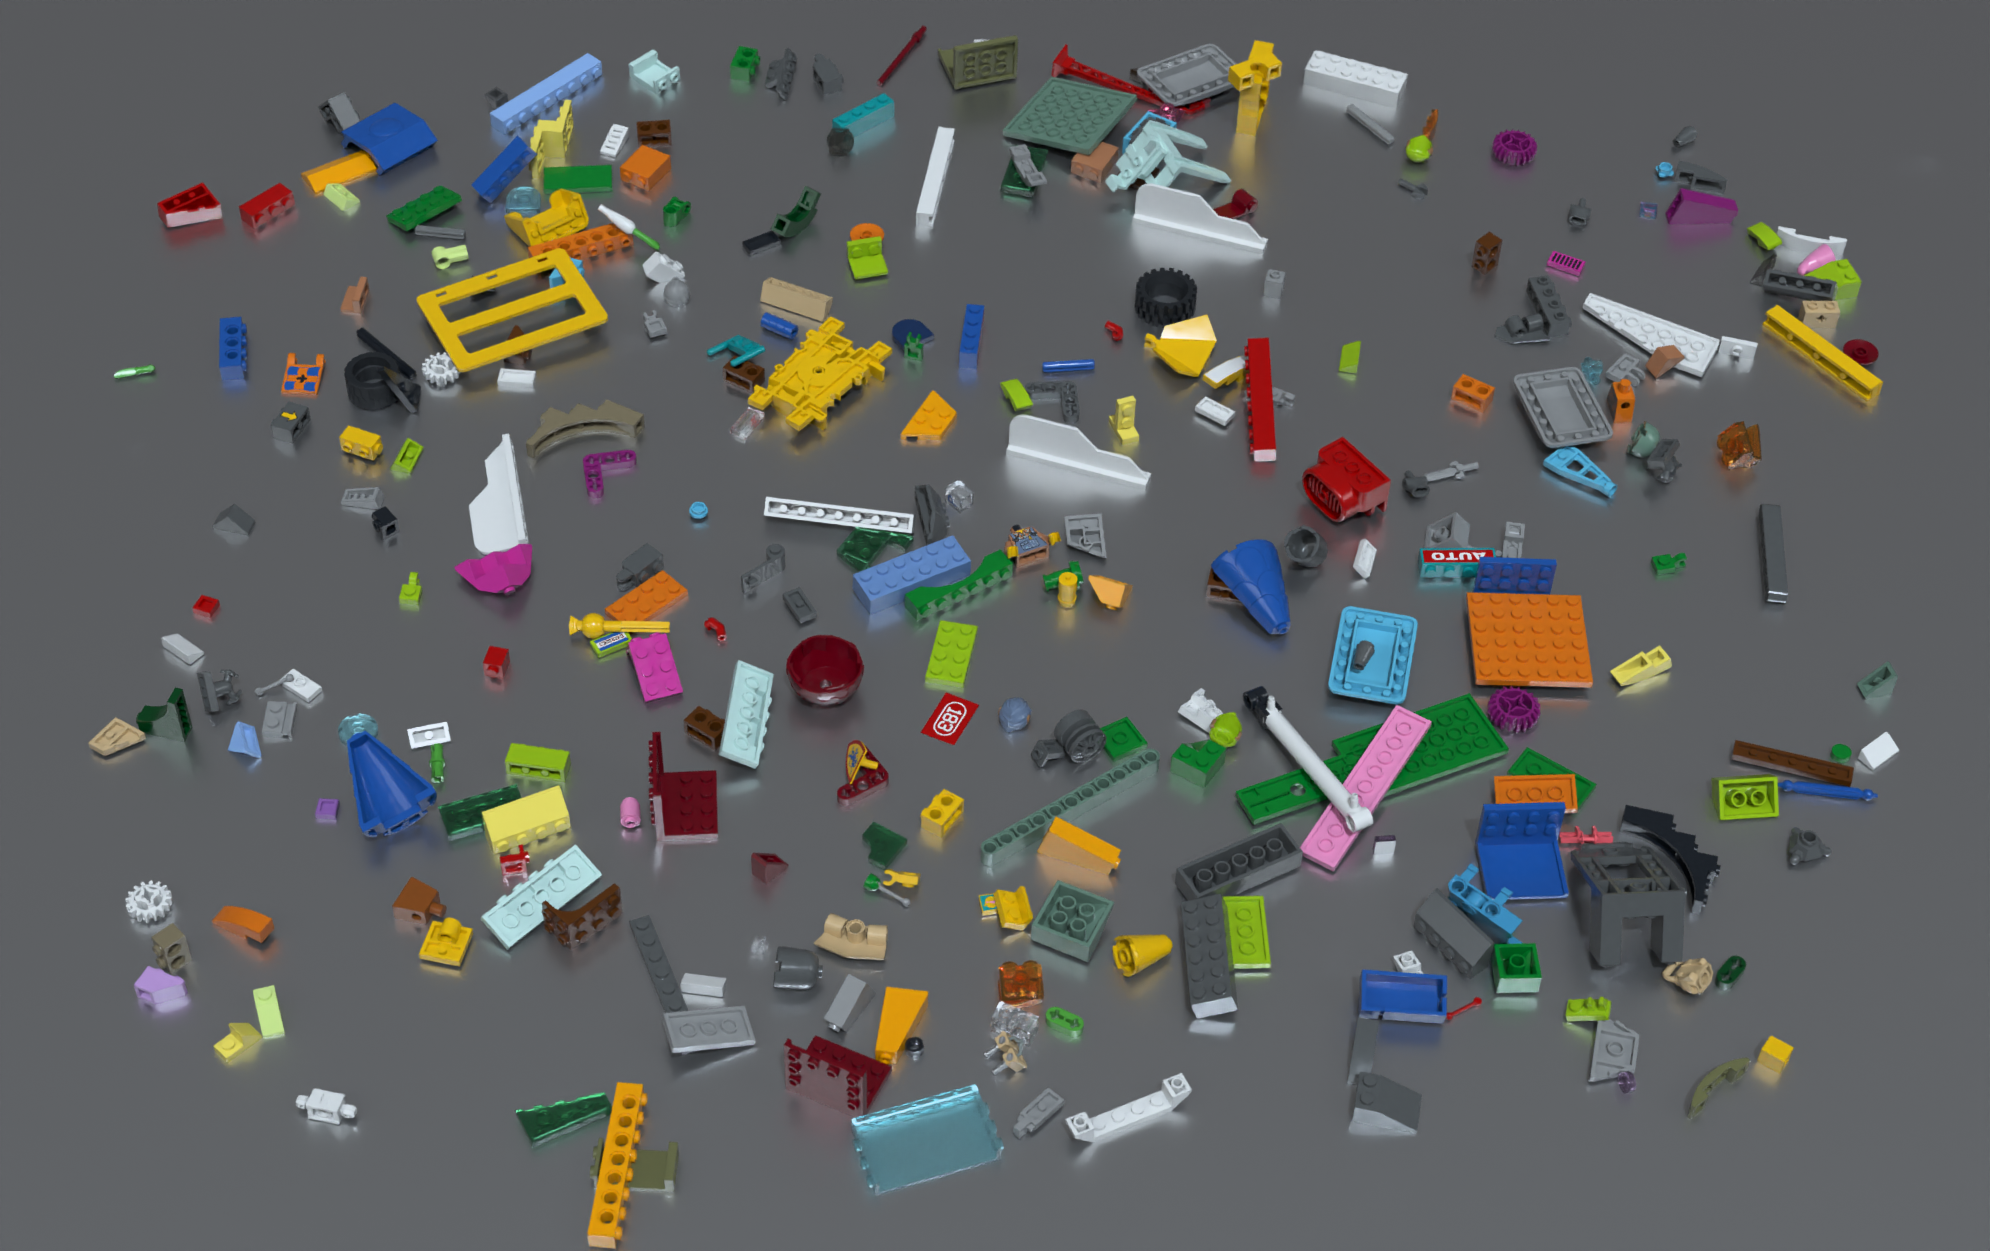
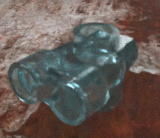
(1593, 369)

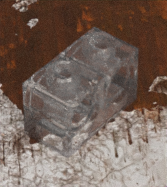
(1015, 1022)

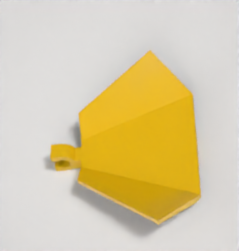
(1185, 345)

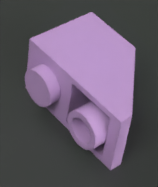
(159, 987)

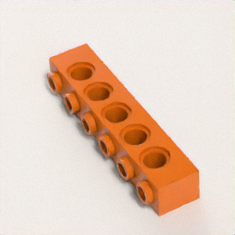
(586, 243)

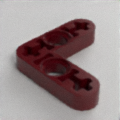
(868, 778)

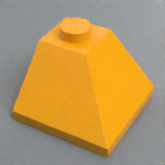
(1110, 591)

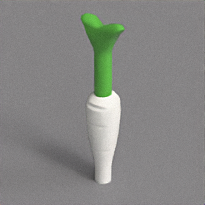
(627, 226)

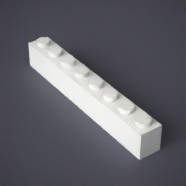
(839, 514)

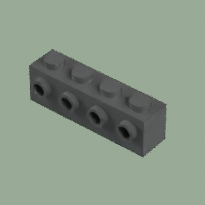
(1799, 286)
(1548, 305)

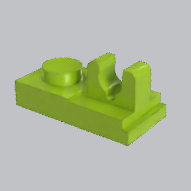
(1588, 1009)

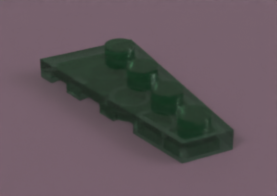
(559, 1119)

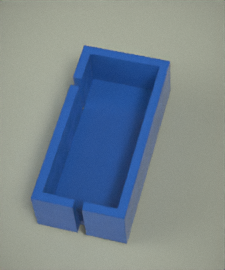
(1403, 996)

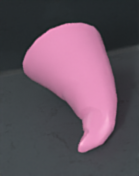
(1816, 259)

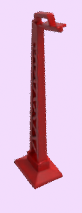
(1066, 65)

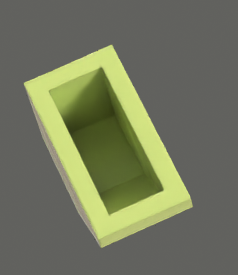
(268, 1011)

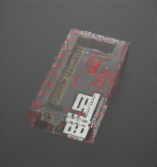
(747, 423)

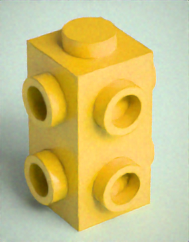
(361, 443)

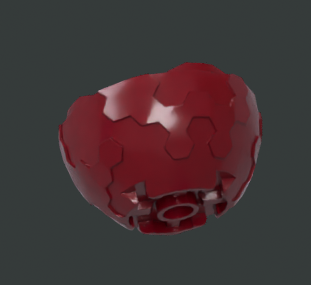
(822, 662)

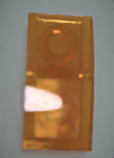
(1431, 124)

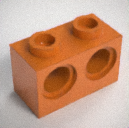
(1472, 393)

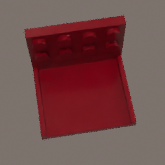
(682, 801)
(834, 1075)

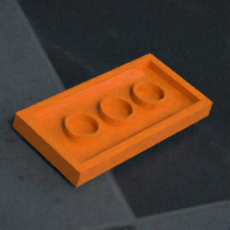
(647, 599)
(1537, 790)

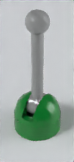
(873, 883)

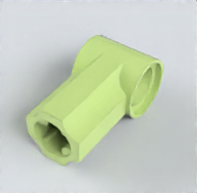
(444, 257)

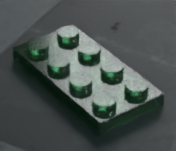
(1012, 181)
(465, 815)

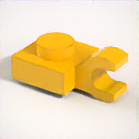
(906, 878)

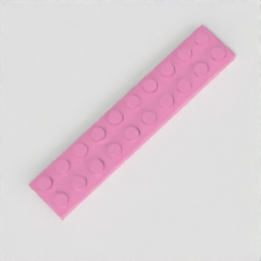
(1370, 780)

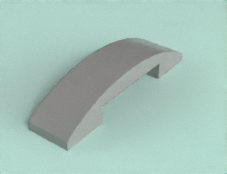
(1026, 169)
(1513, 540)

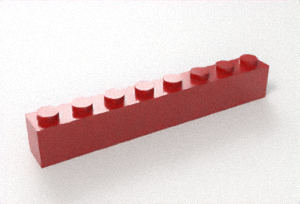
(1261, 399)

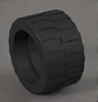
(364, 368)

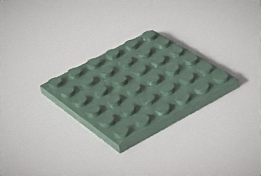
(1070, 115)

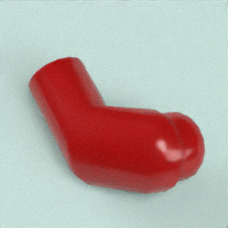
(1117, 331)
(713, 623)

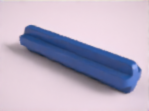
(1069, 365)

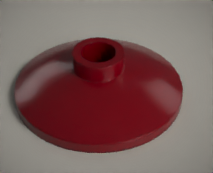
(1861, 351)

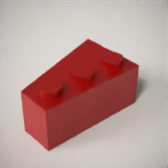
(189, 207)

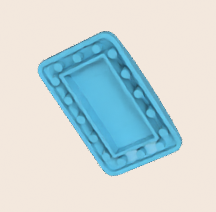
(1389, 668)

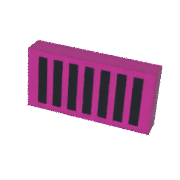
(1566, 263)

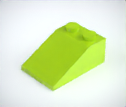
(1843, 274)

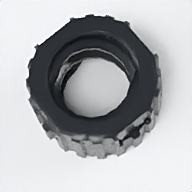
(911, 1042)

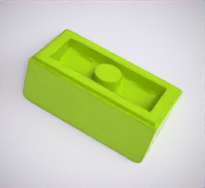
(1350, 357)
(407, 456)

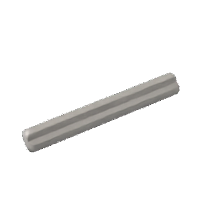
(1370, 124)

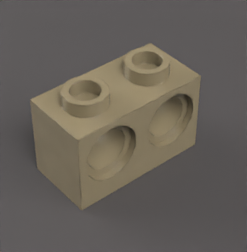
(171, 949)

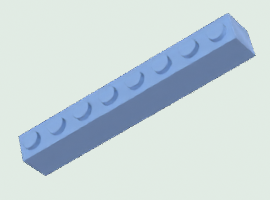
(546, 93)

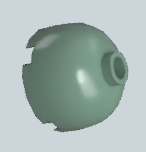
(1644, 441)

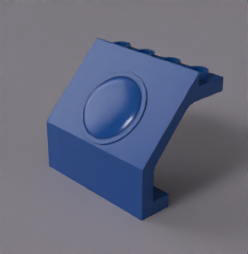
(390, 137)

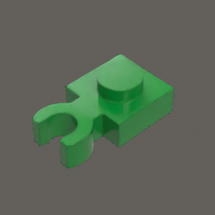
(912, 348)

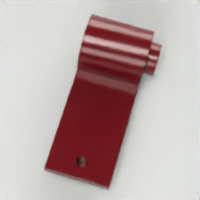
(1241, 205)

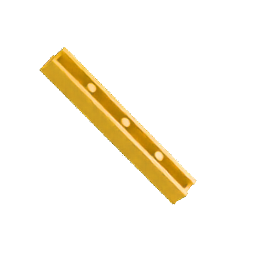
(1823, 353)

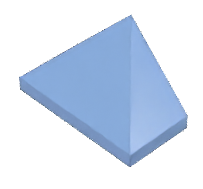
(245, 740)

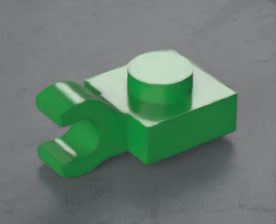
(1665, 564)

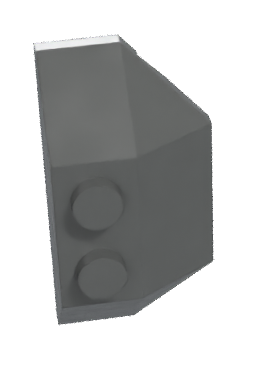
(931, 513)

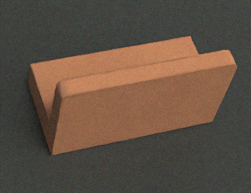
(356, 297)

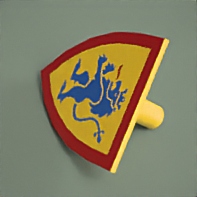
(855, 758)

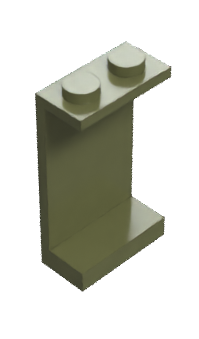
(651, 1171)

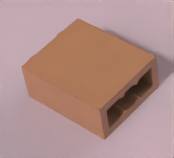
(1097, 164)

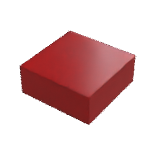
(206, 606)

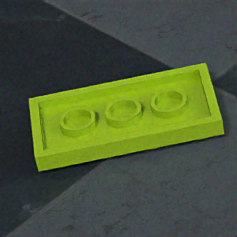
(951, 654)
(1248, 932)

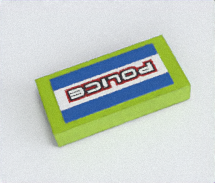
(610, 643)

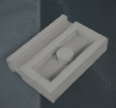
(279, 719)

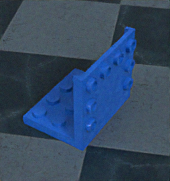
(1514, 575)
(1521, 850)

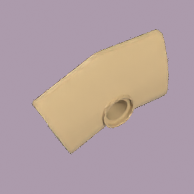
(853, 938)

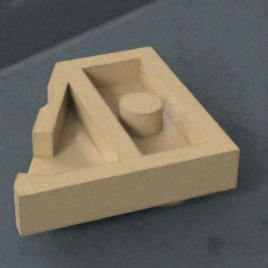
(115, 737)

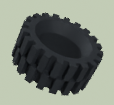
(1165, 284)

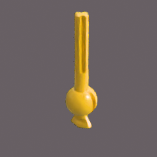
(594, 626)

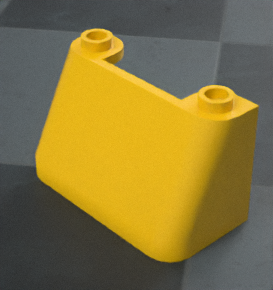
(561, 220)

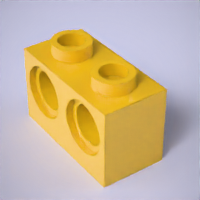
(942, 813)

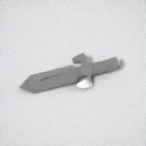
(1447, 472)

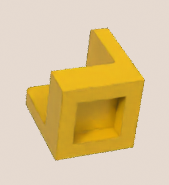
(1775, 1054)

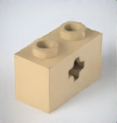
(1819, 314)

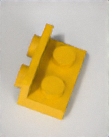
(1013, 908)

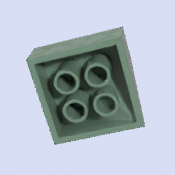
(1071, 920)

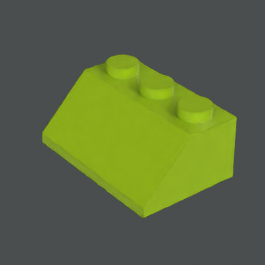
(1745, 796)

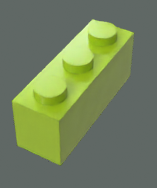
(538, 762)

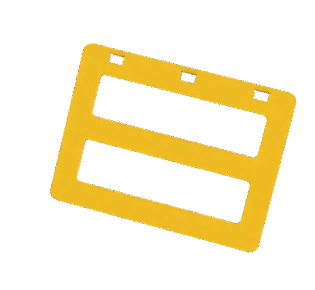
(448, 332)

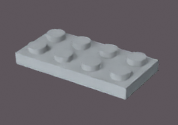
(708, 1029)

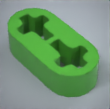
(1064, 1021)

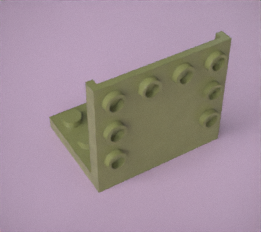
(981, 62)

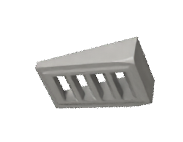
(374, 499)

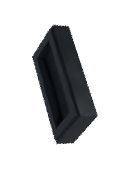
(761, 243)

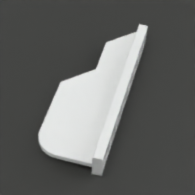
(1192, 217)
(1070, 450)
(498, 510)

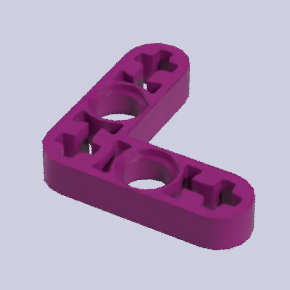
(597, 467)

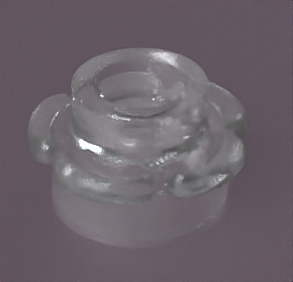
(759, 945)

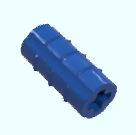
(779, 326)

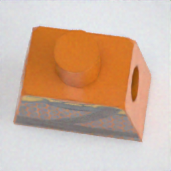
(1621, 394)

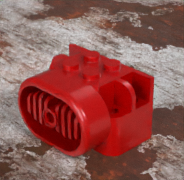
(1345, 482)

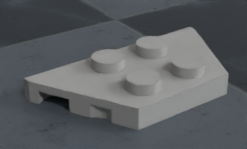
(1613, 1050)

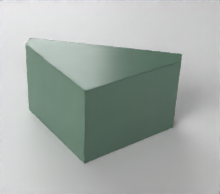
(1879, 682)

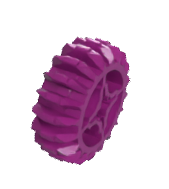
(1514, 147)
(1513, 709)

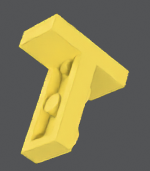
(1123, 420)

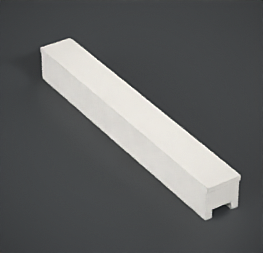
(935, 177)

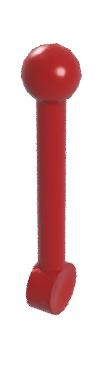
(1476, 1002)

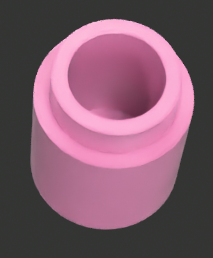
(630, 812)

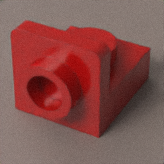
(515, 863)

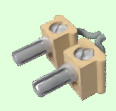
(1012, 1057)

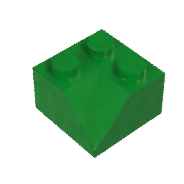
(1198, 761)
(1516, 968)

